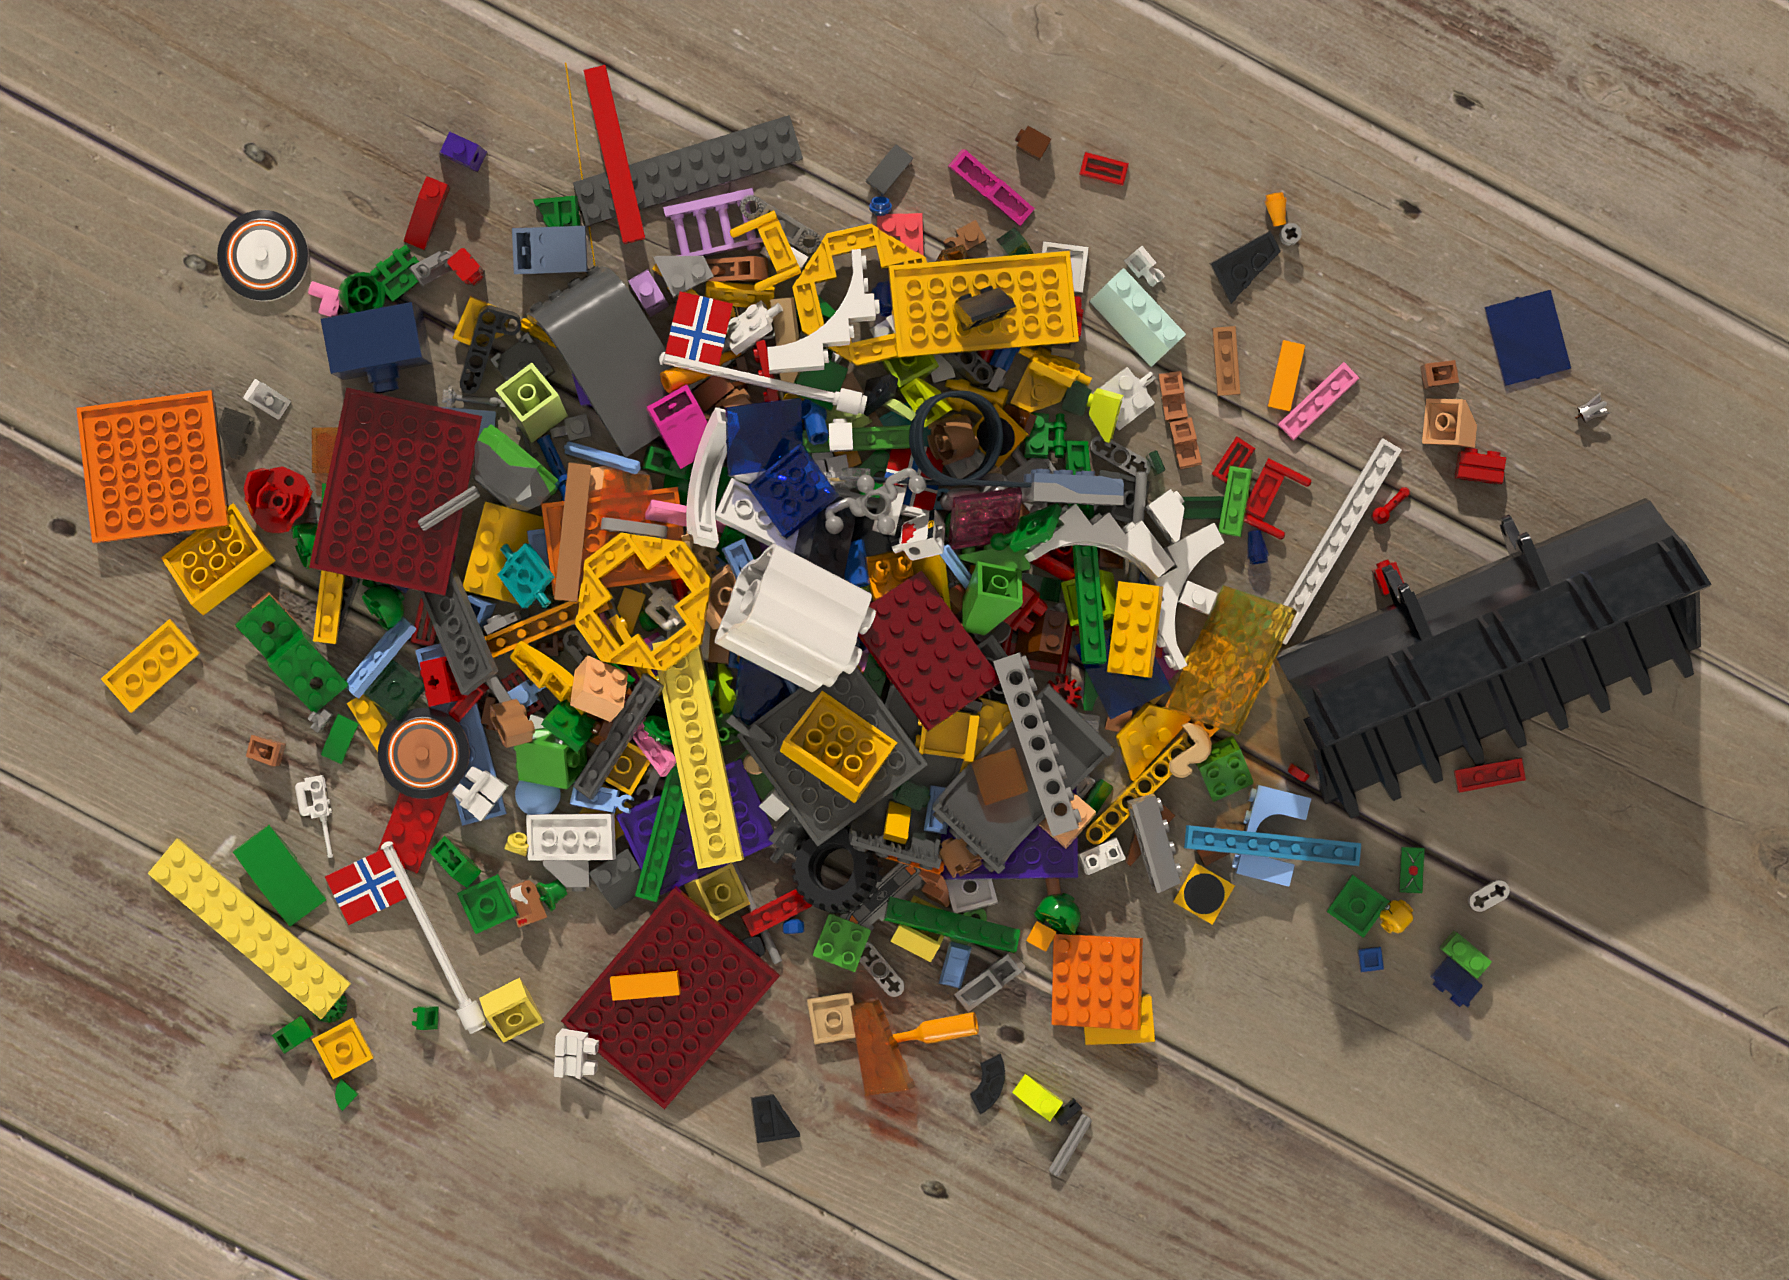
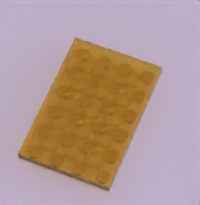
(1231, 659)

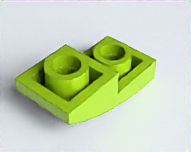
(724, 695)

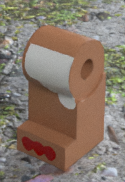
(527, 903)

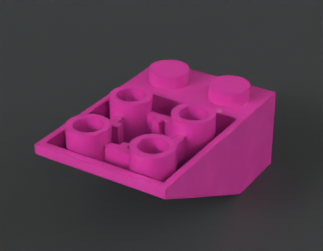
(679, 424)

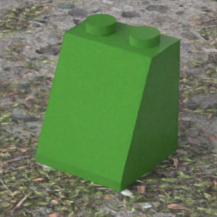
(990, 597)
(549, 761)

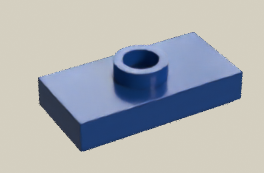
(856, 567)

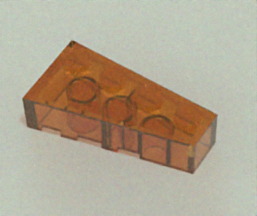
(878, 1051)

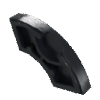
(991, 1083)

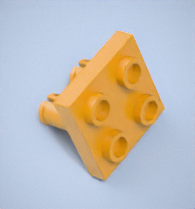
(888, 572)

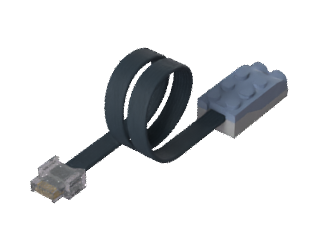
(1037, 487)

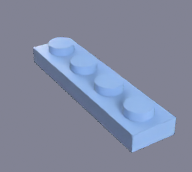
(379, 657)

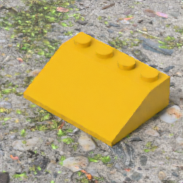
(497, 528)
(217, 561)
(838, 746)

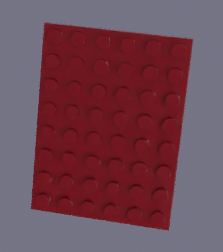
(384, 475)
(669, 1038)

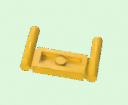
(776, 246)

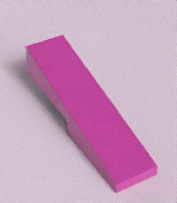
(991, 187)

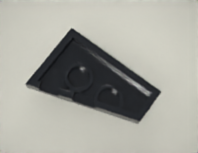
(1244, 263)

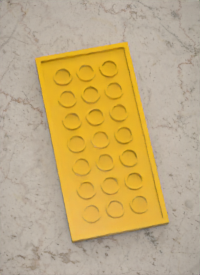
(926, 296)

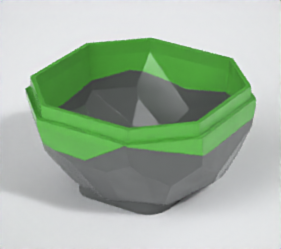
(511, 472)

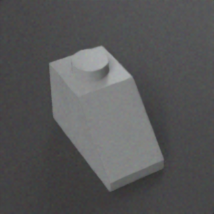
(571, 872)

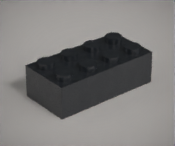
(824, 548)

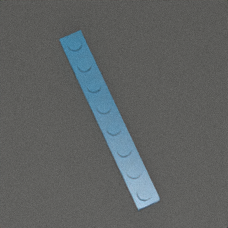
(1272, 845)

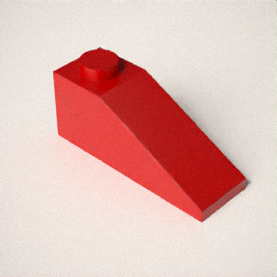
(426, 212)

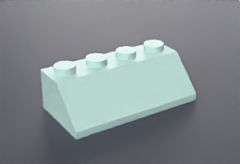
(1137, 317)

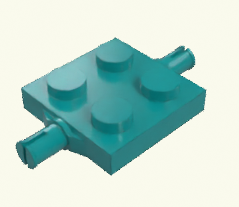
(525, 575)

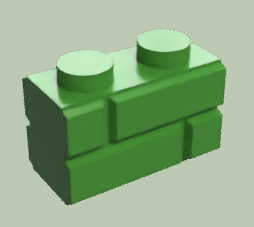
(1465, 954)

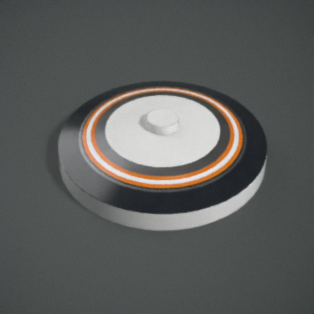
(263, 255)

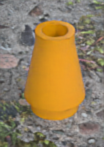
(1276, 208)

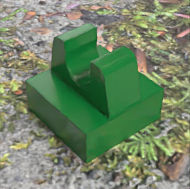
(426, 1017)

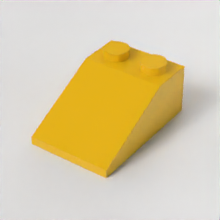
(1123, 1036)

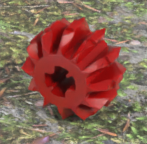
(1067, 687)

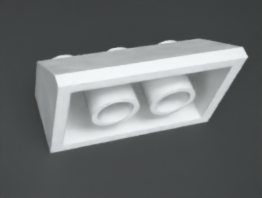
(1167, 514)

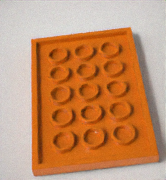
(631, 570)

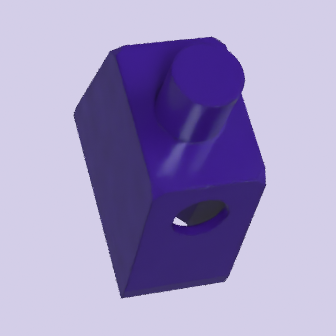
(463, 151)

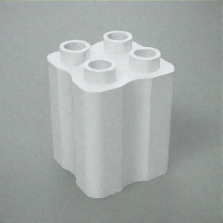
(795, 619)

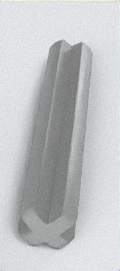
(448, 508)
(1070, 1145)

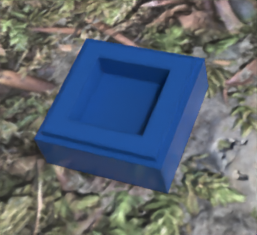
(1370, 959)

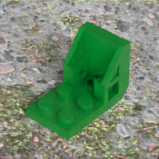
(569, 724)

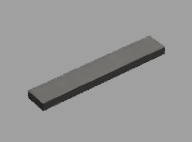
(619, 736)

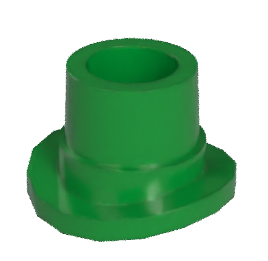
(551, 893)

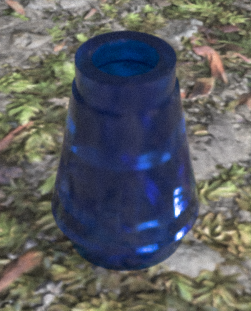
(1256, 549)

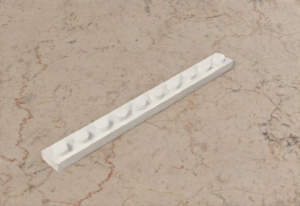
(1340, 530)

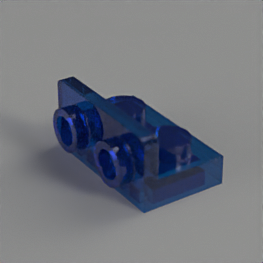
(1456, 981)

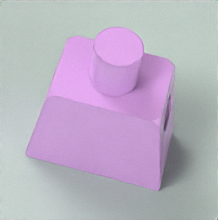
(648, 293)

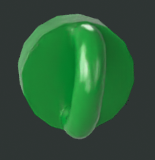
(646, 622)

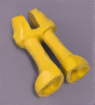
(957, 404)

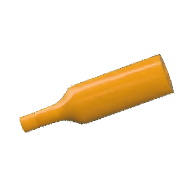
(677, 377)
(942, 1029)

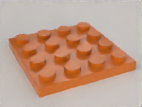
(1097, 981)

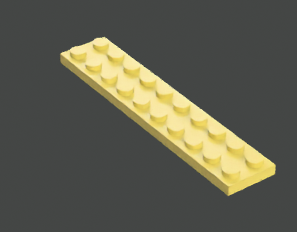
(700, 761)
(249, 928)

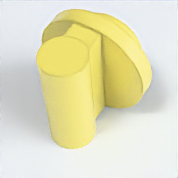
(517, 844)

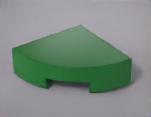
(344, 1094)

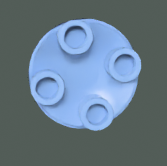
(536, 798)

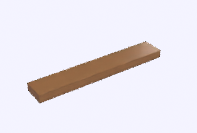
(572, 532)

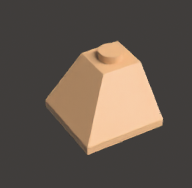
(1449, 423)

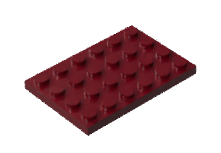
(927, 652)

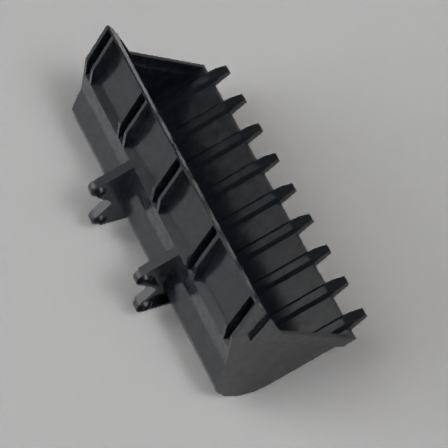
(1493, 650)

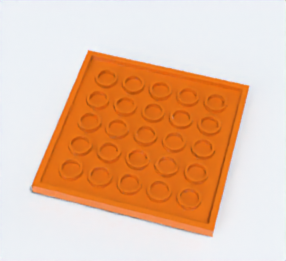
(152, 466)

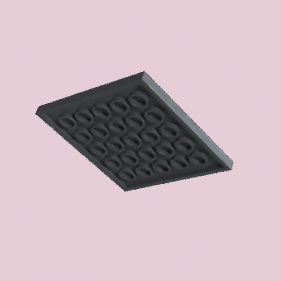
(812, 801)

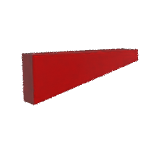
(463, 706)

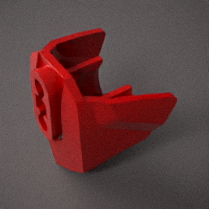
(261, 495)

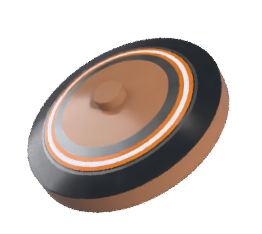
(423, 753)

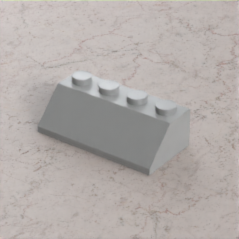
(1154, 843)

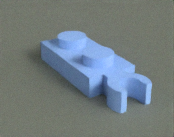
(605, 800)

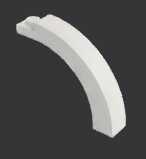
(704, 481)

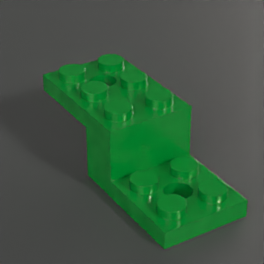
(291, 654)

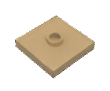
(831, 1017)

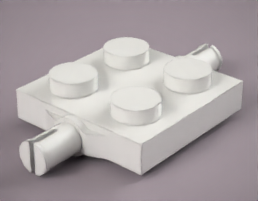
(750, 326)
(1135, 394)

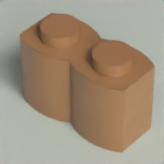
(511, 723)

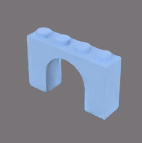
(1265, 803)

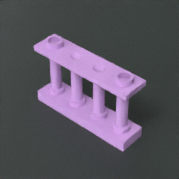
(699, 208)

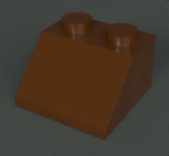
(1045, 639)

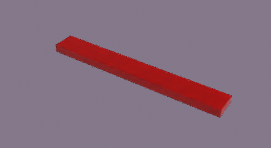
(614, 154)

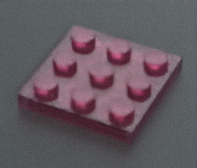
(982, 515)

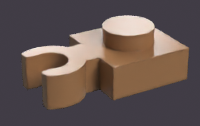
(969, 235)

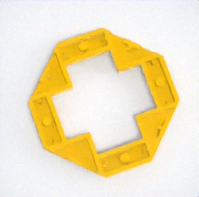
(822, 269)
(691, 608)

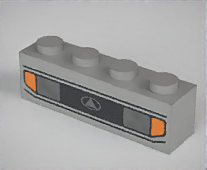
(894, 884)

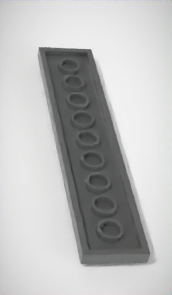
(695, 168)

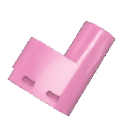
(330, 303)

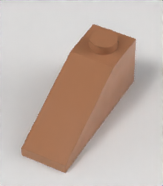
(739, 269)

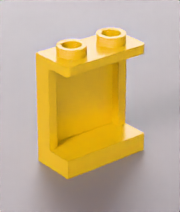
(951, 738)

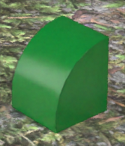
(292, 1034)

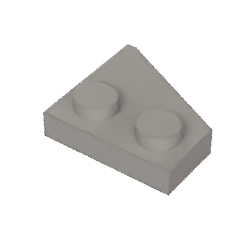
(683, 272)
(498, 622)

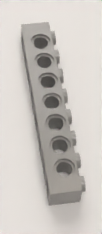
(1057, 823)

